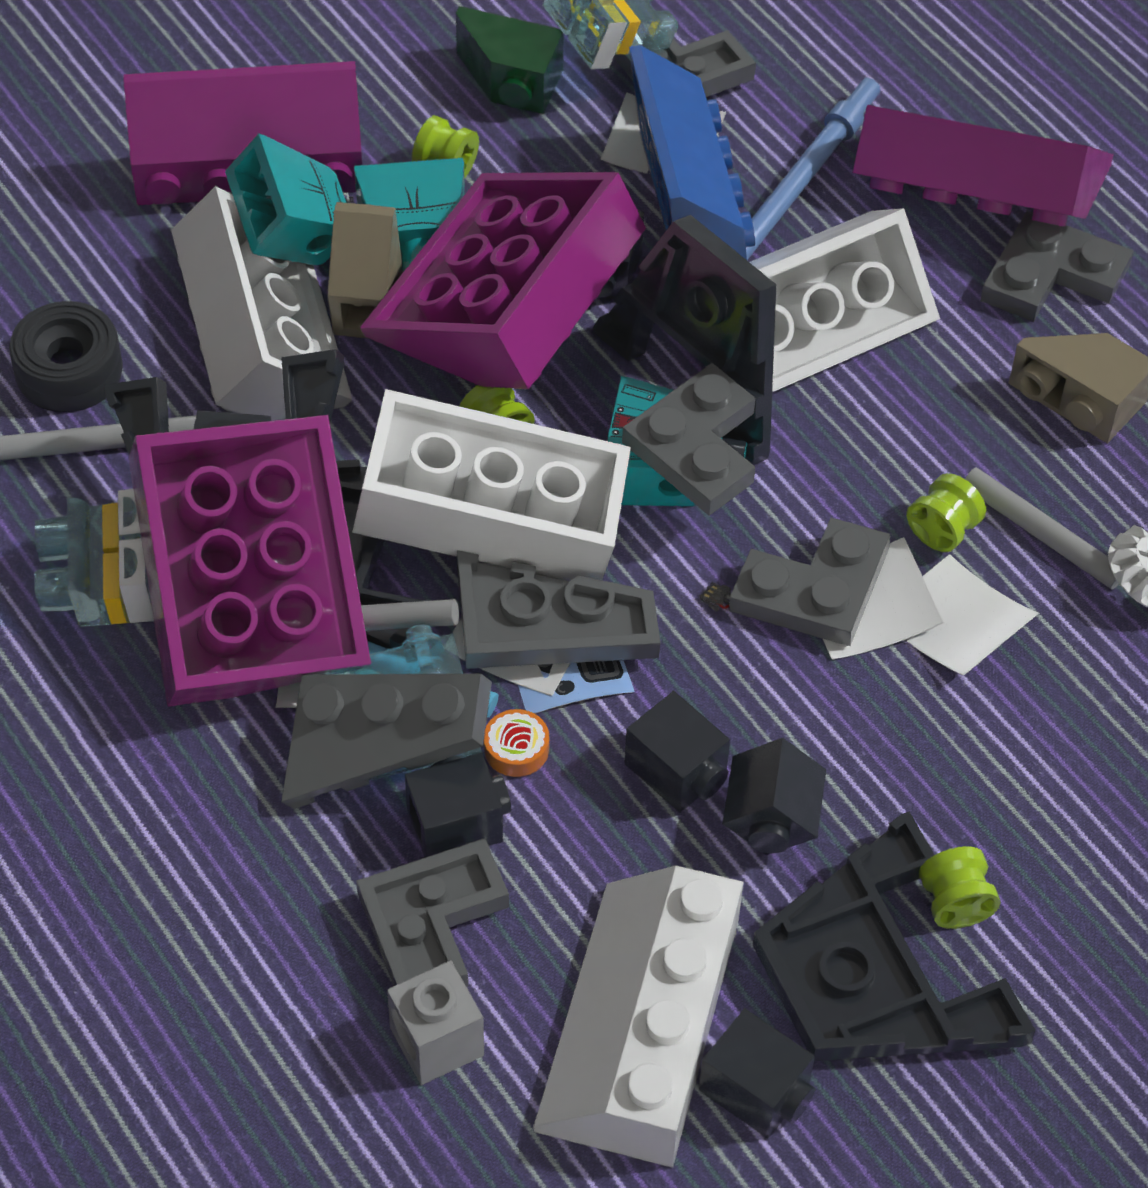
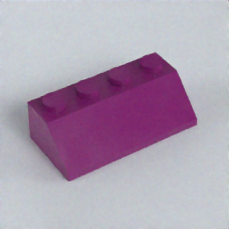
(198, 121)
(980, 163)

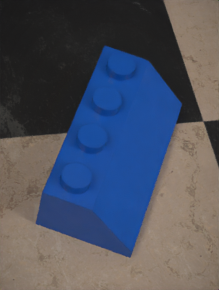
(684, 152)

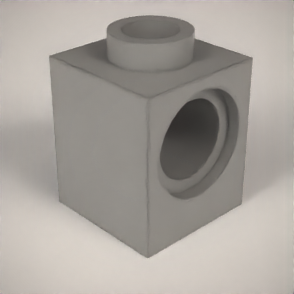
(436, 1022)

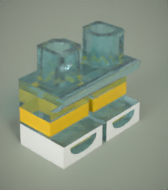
(611, 26)
(105, 563)

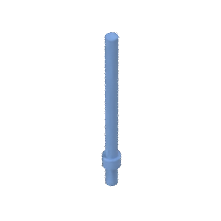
(840, 125)

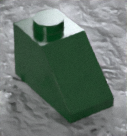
(510, 57)

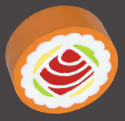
(516, 742)

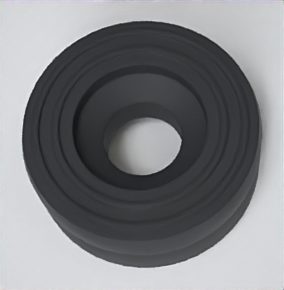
(60, 328)

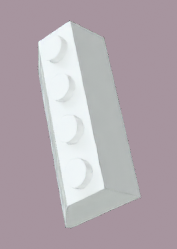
(845, 293)
(248, 309)
(492, 488)
(642, 1013)

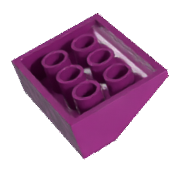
(509, 274)
(247, 557)

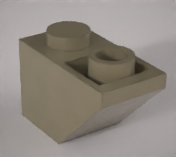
(362, 263)
(1084, 379)

